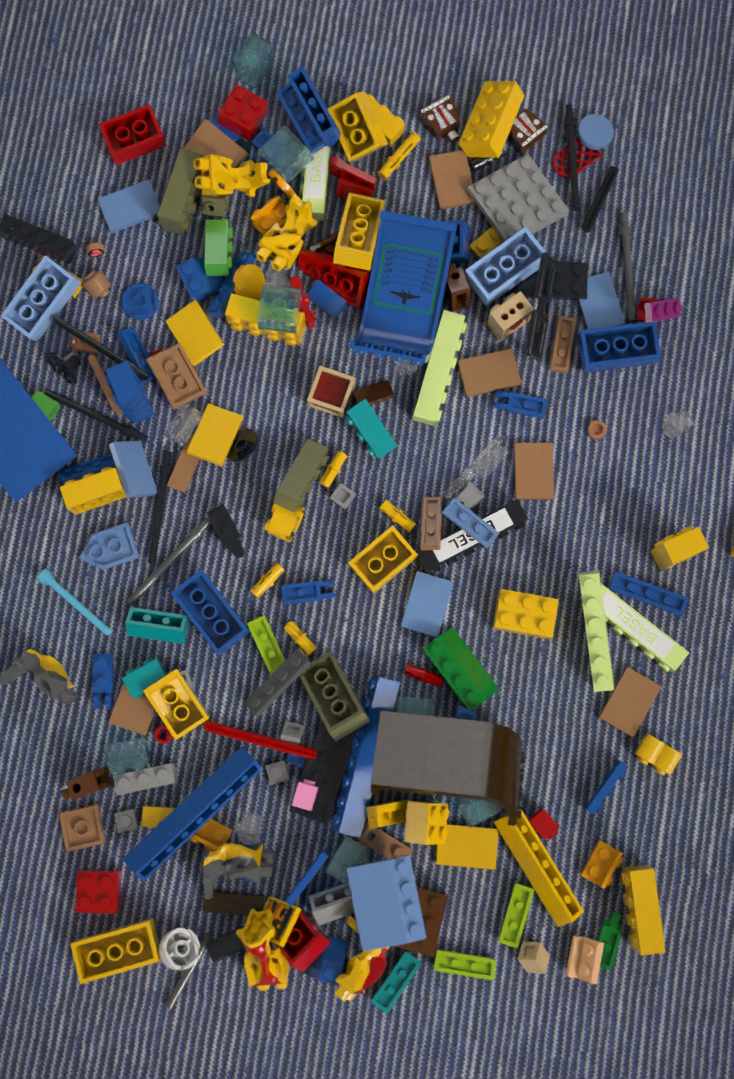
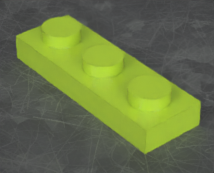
(266, 643)
(516, 915)
(464, 964)

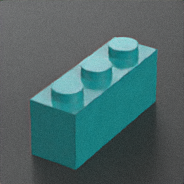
(370, 429)
(157, 625)

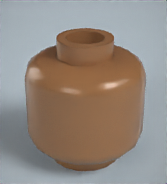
(96, 284)

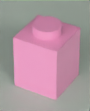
(305, 795)

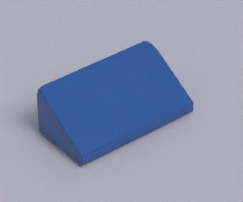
(326, 299)

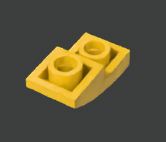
(154, 815)

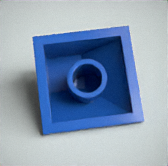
(329, 962)

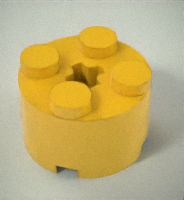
(284, 522)

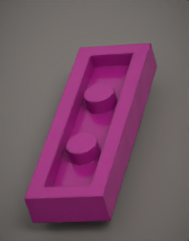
(662, 310)

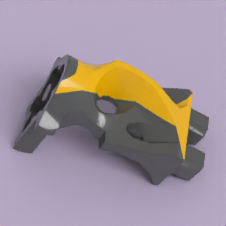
(48, 675)
(247, 863)

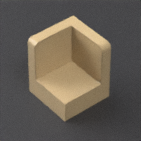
(533, 957)

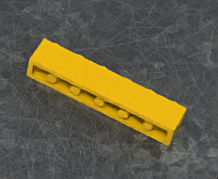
(540, 869)

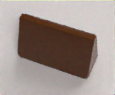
(325, 245)
(375, 393)

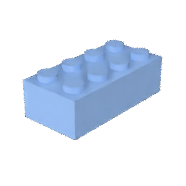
(505, 266)
(41, 298)

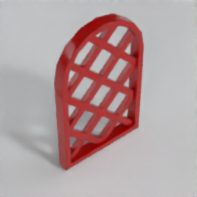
(598, 154)

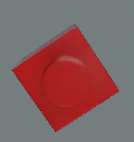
(543, 824)

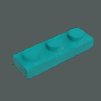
(396, 982)

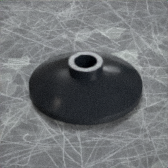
(243, 445)

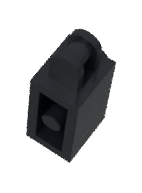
(226, 530)

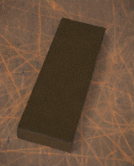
(233, 903)

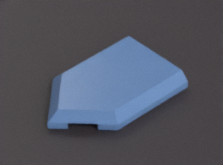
(110, 547)

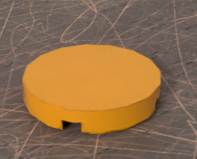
(281, 183)
(249, 281)

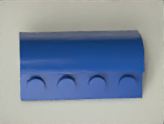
(308, 111)

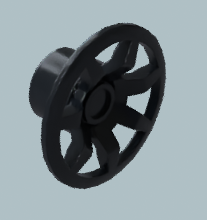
(67, 364)

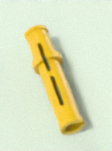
(393, 162)

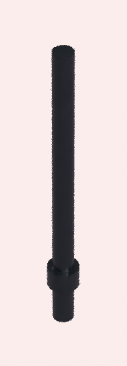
(570, 123)
(98, 346)
(128, 431)
(165, 470)

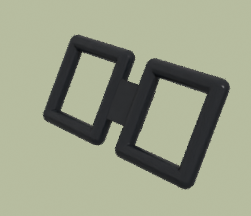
(542, 308)

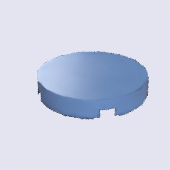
(595, 131)

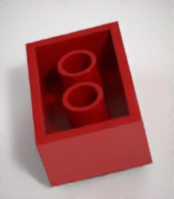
(132, 134)

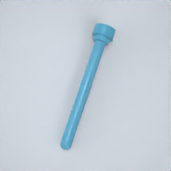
(46, 577)

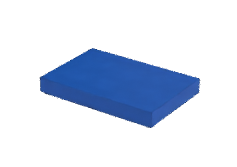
(306, 878)

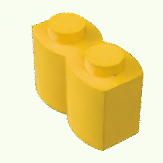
(657, 754)

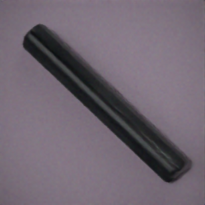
(599, 199)

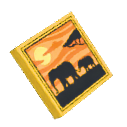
(283, 919)

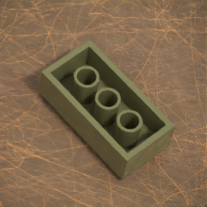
(180, 194)
(333, 696)

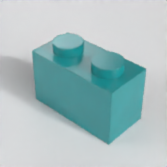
(142, 678)

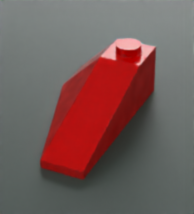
(344, 280)

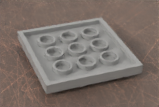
(517, 198)

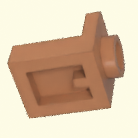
(79, 345)

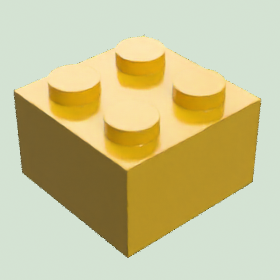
(426, 822)

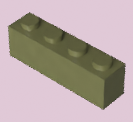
(301, 476)

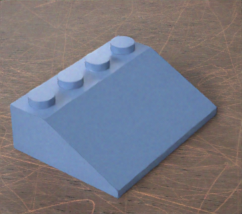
(386, 903)

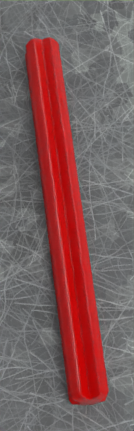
(261, 740)

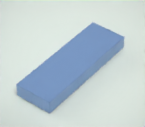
(470, 523)

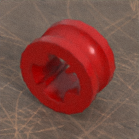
(158, 732)

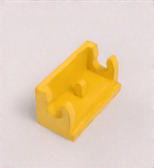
(387, 814)

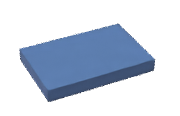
(129, 206)
(602, 305)
(133, 469)
(427, 604)

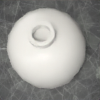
(179, 949)

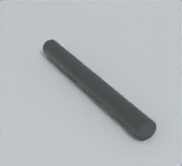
(187, 974)

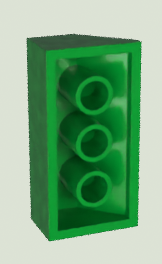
(460, 669)

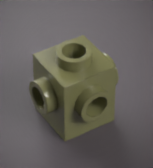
(214, 205)

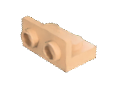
(584, 959)

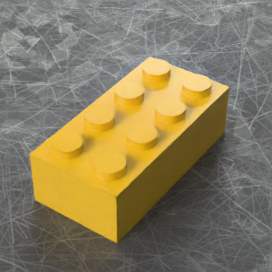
(491, 119)
(358, 231)
(243, 314)
(643, 909)
(116, 950)

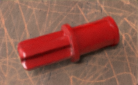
(423, 675)

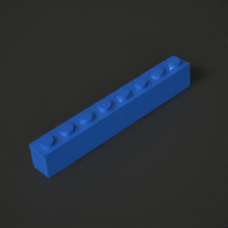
(357, 782)
(192, 814)

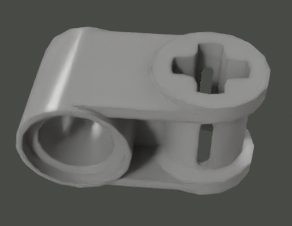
(470, 496)

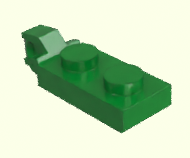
(610, 935)

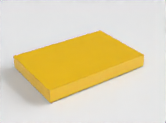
(194, 332)
(215, 435)
(469, 847)

